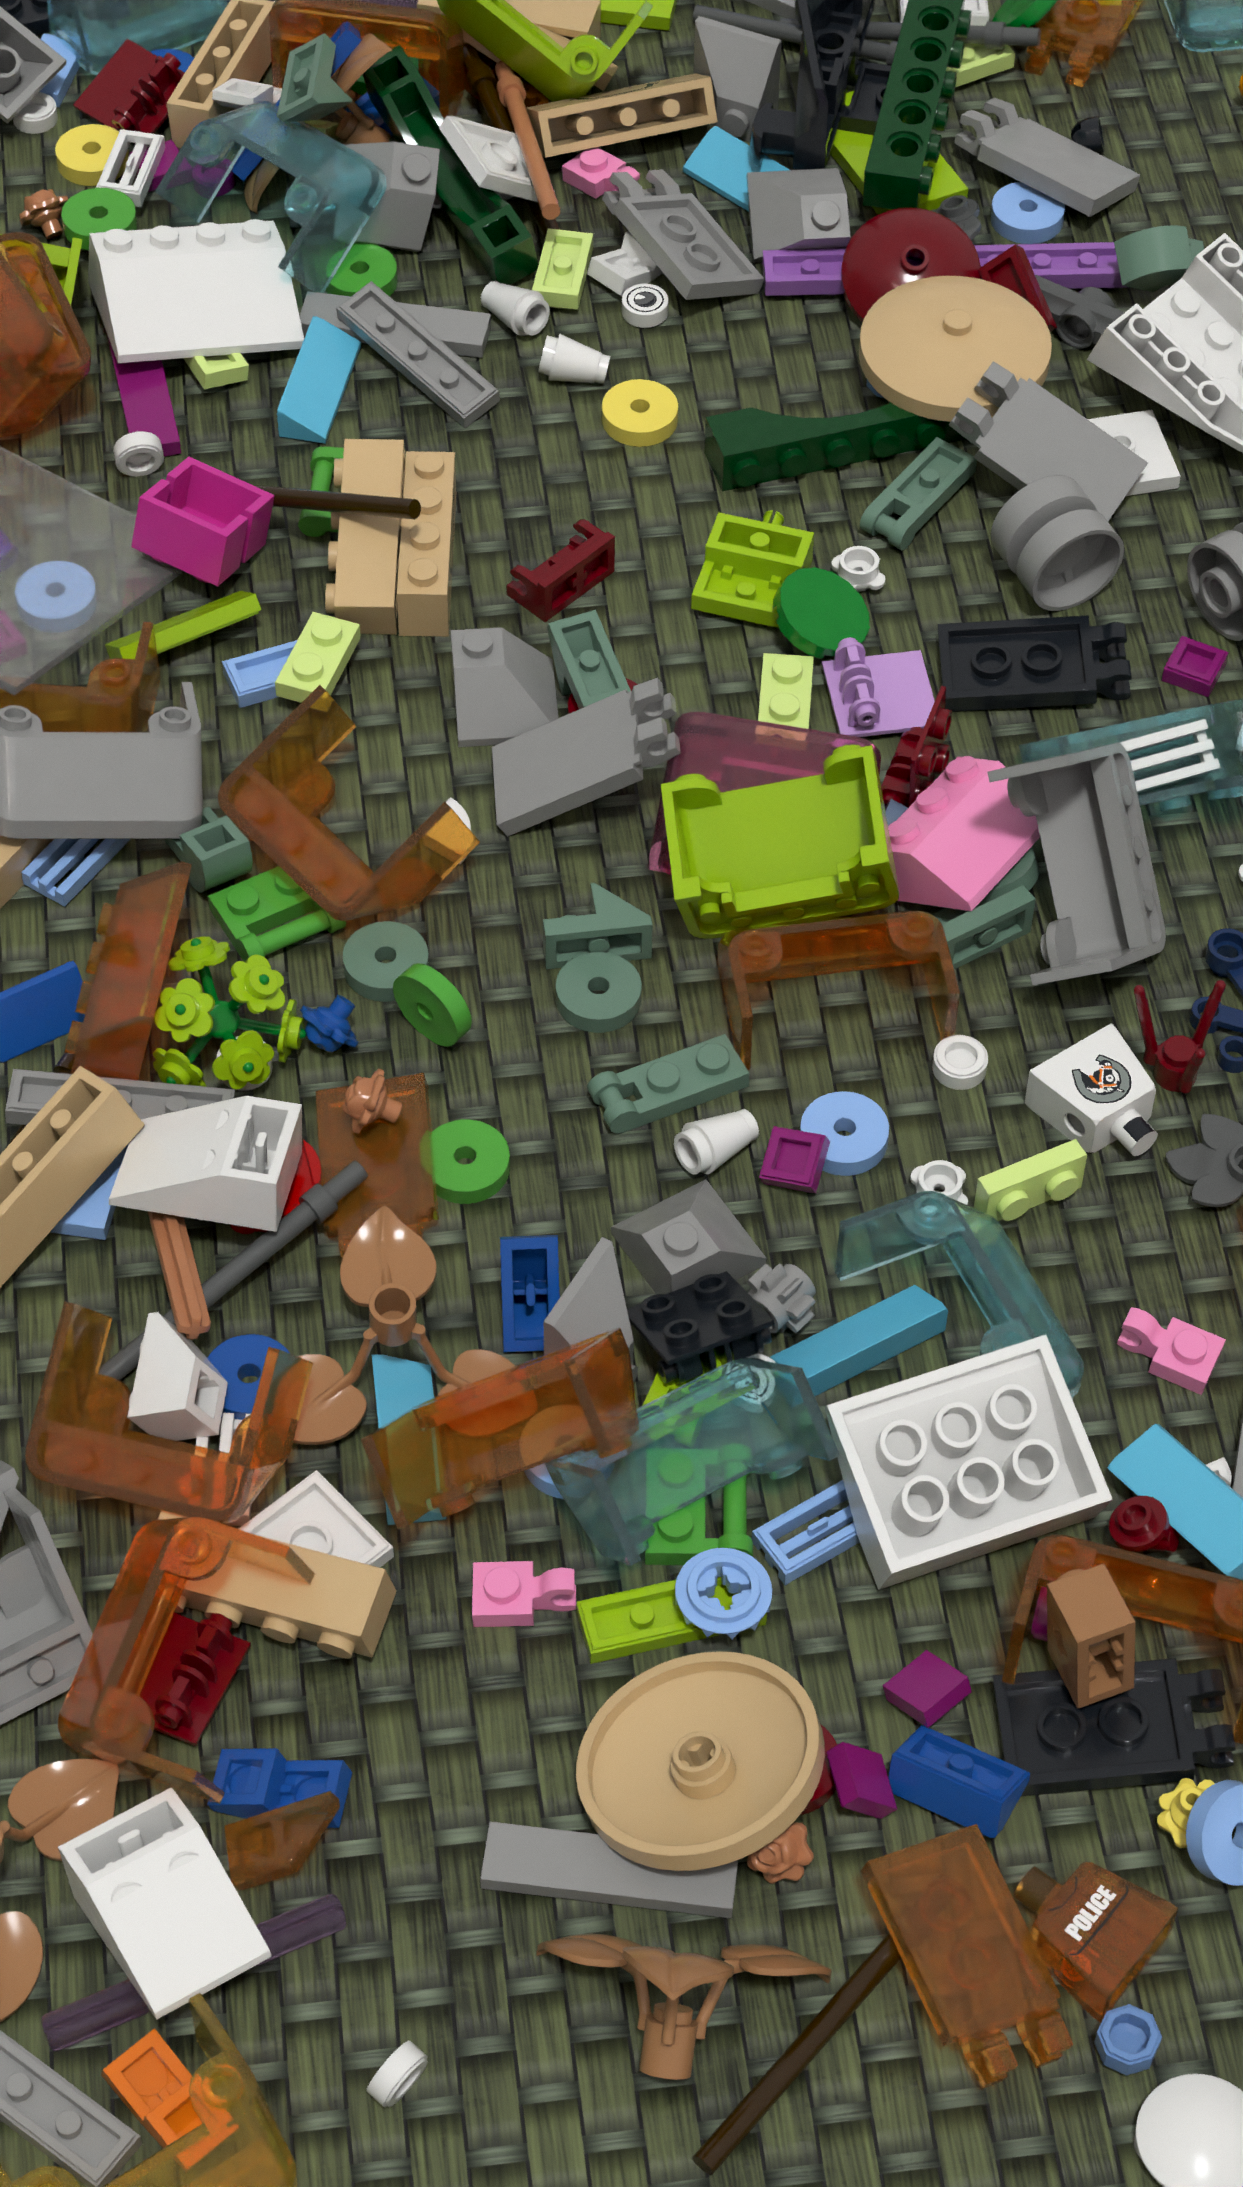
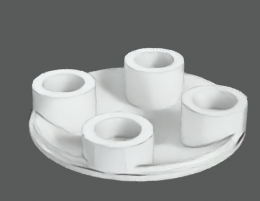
(1192, 2132)

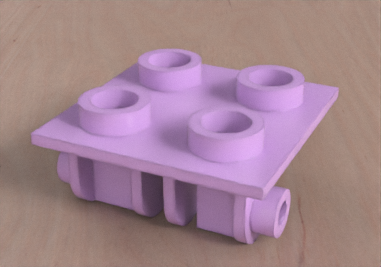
(877, 691)

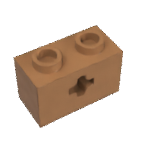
(1090, 1635)

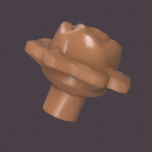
(44, 211)
(369, 1100)
(784, 1855)

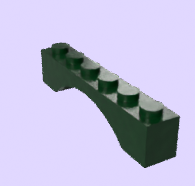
(478, 213)
(764, 447)

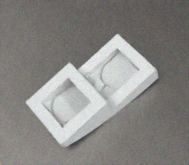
(240, 93)
(624, 266)

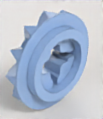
(740, 1574)

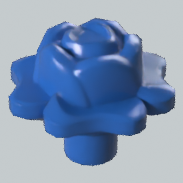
(329, 1025)

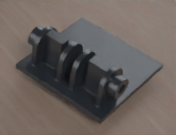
(698, 1319)

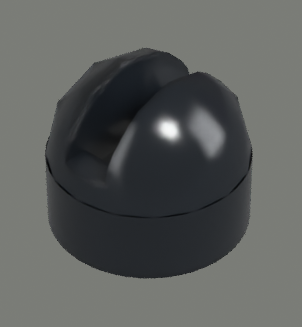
(1089, 134)

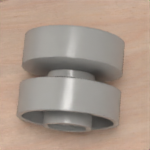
(1057, 543)
(1217, 581)

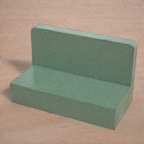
(987, 926)

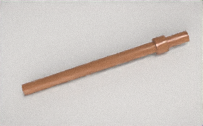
(512, 95)

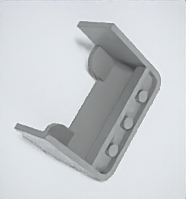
(102, 780)
(1093, 860)
(39, 1617)

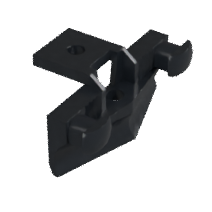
(822, 86)

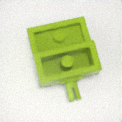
(748, 564)

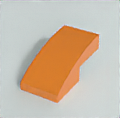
(154, 2088)

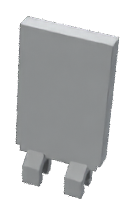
(1045, 159)
(681, 237)
(1044, 437)
(582, 756)

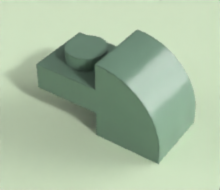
(1155, 256)
(214, 850)

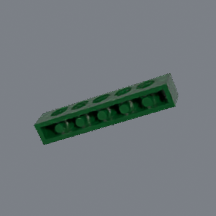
(915, 103)

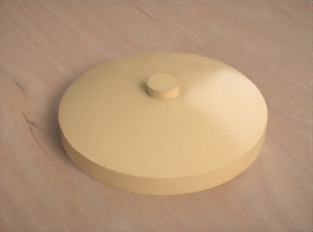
(939, 336)
(700, 1761)

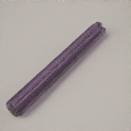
(123, 2003)

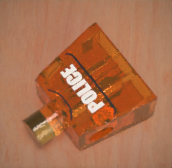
(1095, 1931)

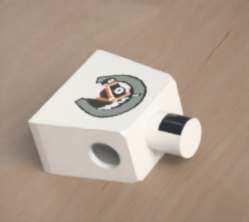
(1096, 1093)

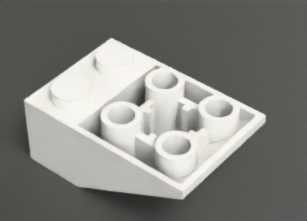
(215, 1162)
(162, 1902)

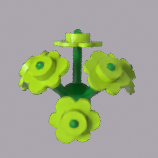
(200, 1014)

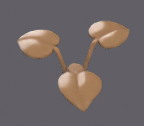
(354, 126)
(388, 1272)
(53, 1808)
(670, 2029)

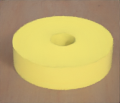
(84, 153)
(639, 412)

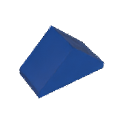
(528, 1289)

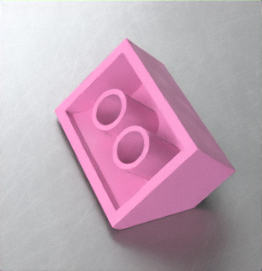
(959, 837)

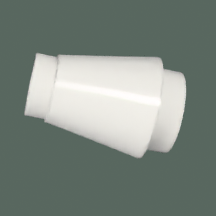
(516, 307)
(572, 361)
(714, 1140)

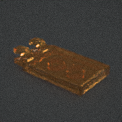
(1084, 30)
(393, 1154)
(969, 1951)

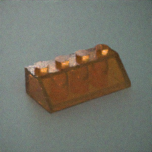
(128, 974)

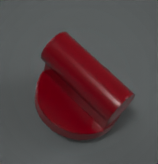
(1143, 1525)

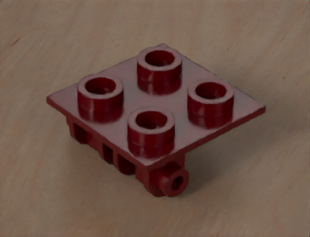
(132, 89)
(919, 756)
(192, 1674)

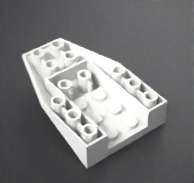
(1188, 344)

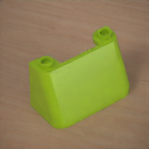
(780, 847)

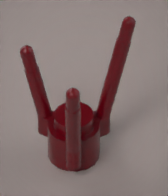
(1178, 1057)

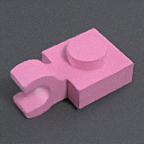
(592, 171)
(1179, 1354)
(510, 1593)

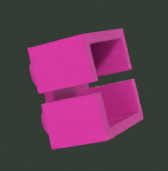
(202, 521)

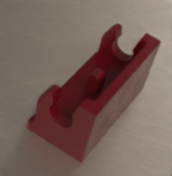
(566, 573)

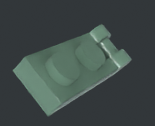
(918, 492)
(669, 1084)

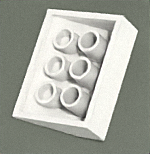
(194, 291)
(965, 1461)

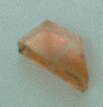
(277, 1840)

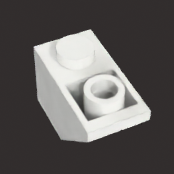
(175, 1385)

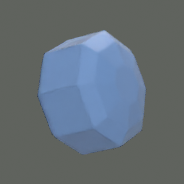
(1128, 2039)

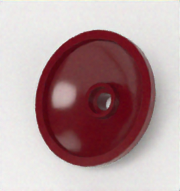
(879, 251)

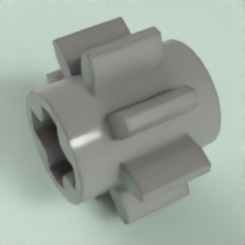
(785, 1295)

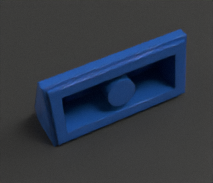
(39, 1010)
(956, 1780)

